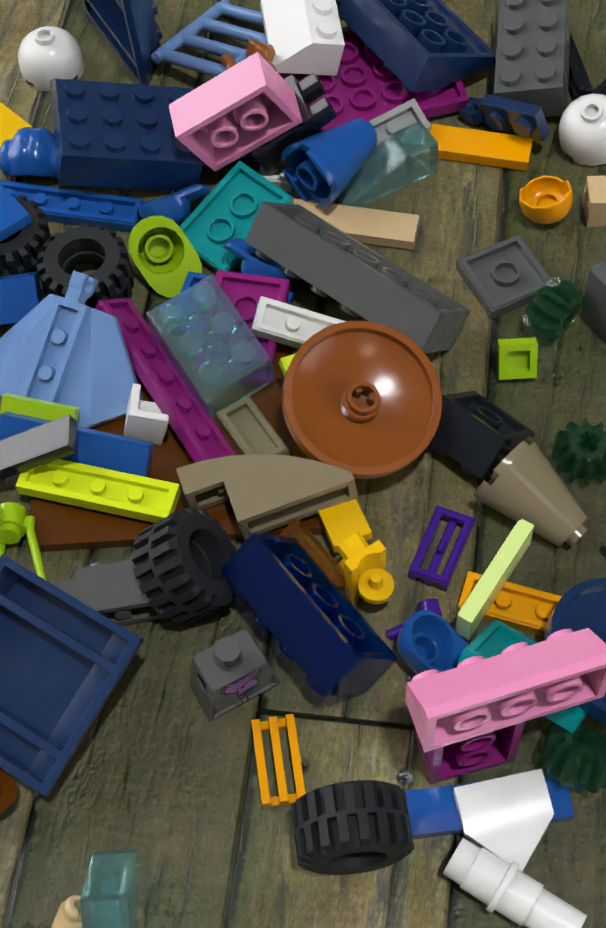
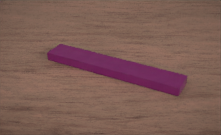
(167, 384)

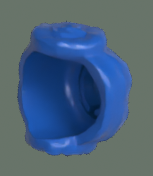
(29, 153)

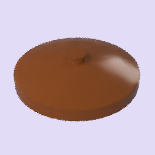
(361, 398)

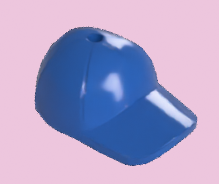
(174, 206)
(251, 262)
(429, 643)

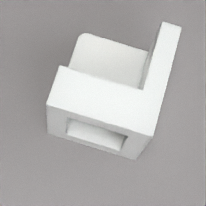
(144, 419)

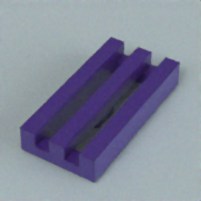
(430, 576)

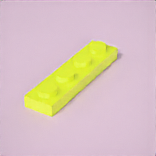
(101, 490)

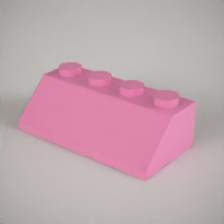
(507, 687)

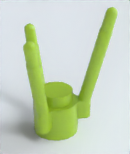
(13, 526)

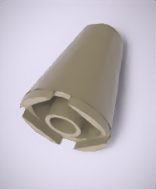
(531, 490)

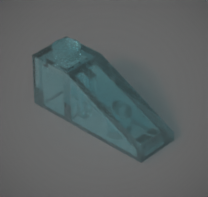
(393, 165)

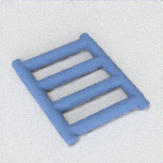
(209, 23)

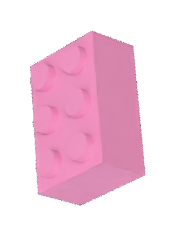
(235, 112)

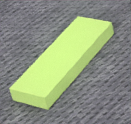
(494, 578)

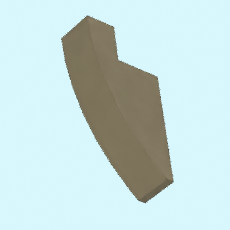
(266, 488)

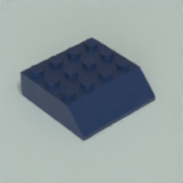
(130, 31)
(119, 136)
(53, 673)

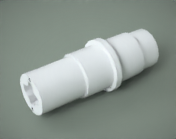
(509, 889)

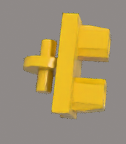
(365, 570)

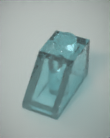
(111, 890)

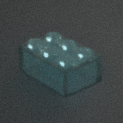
(212, 345)

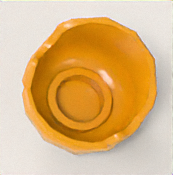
(546, 199)

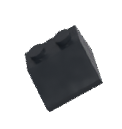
(476, 433)

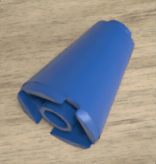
(328, 160)

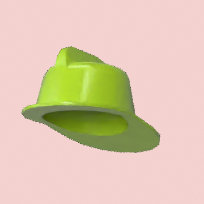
(163, 254)

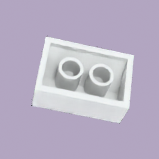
(304, 35)

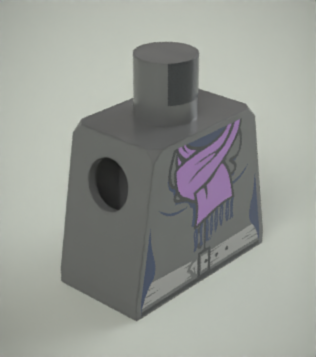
(230, 674)

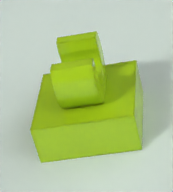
(517, 358)

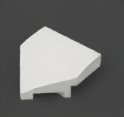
(506, 814)

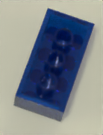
(308, 615)

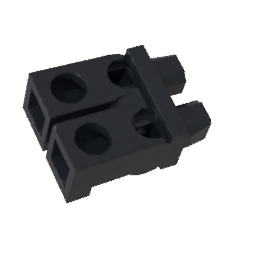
(313, 119)

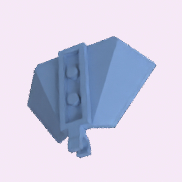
(69, 356)

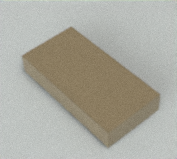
(250, 429)

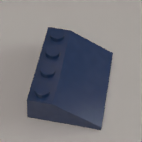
(418, 41)

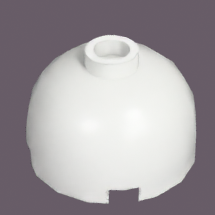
(48, 55)
(584, 130)

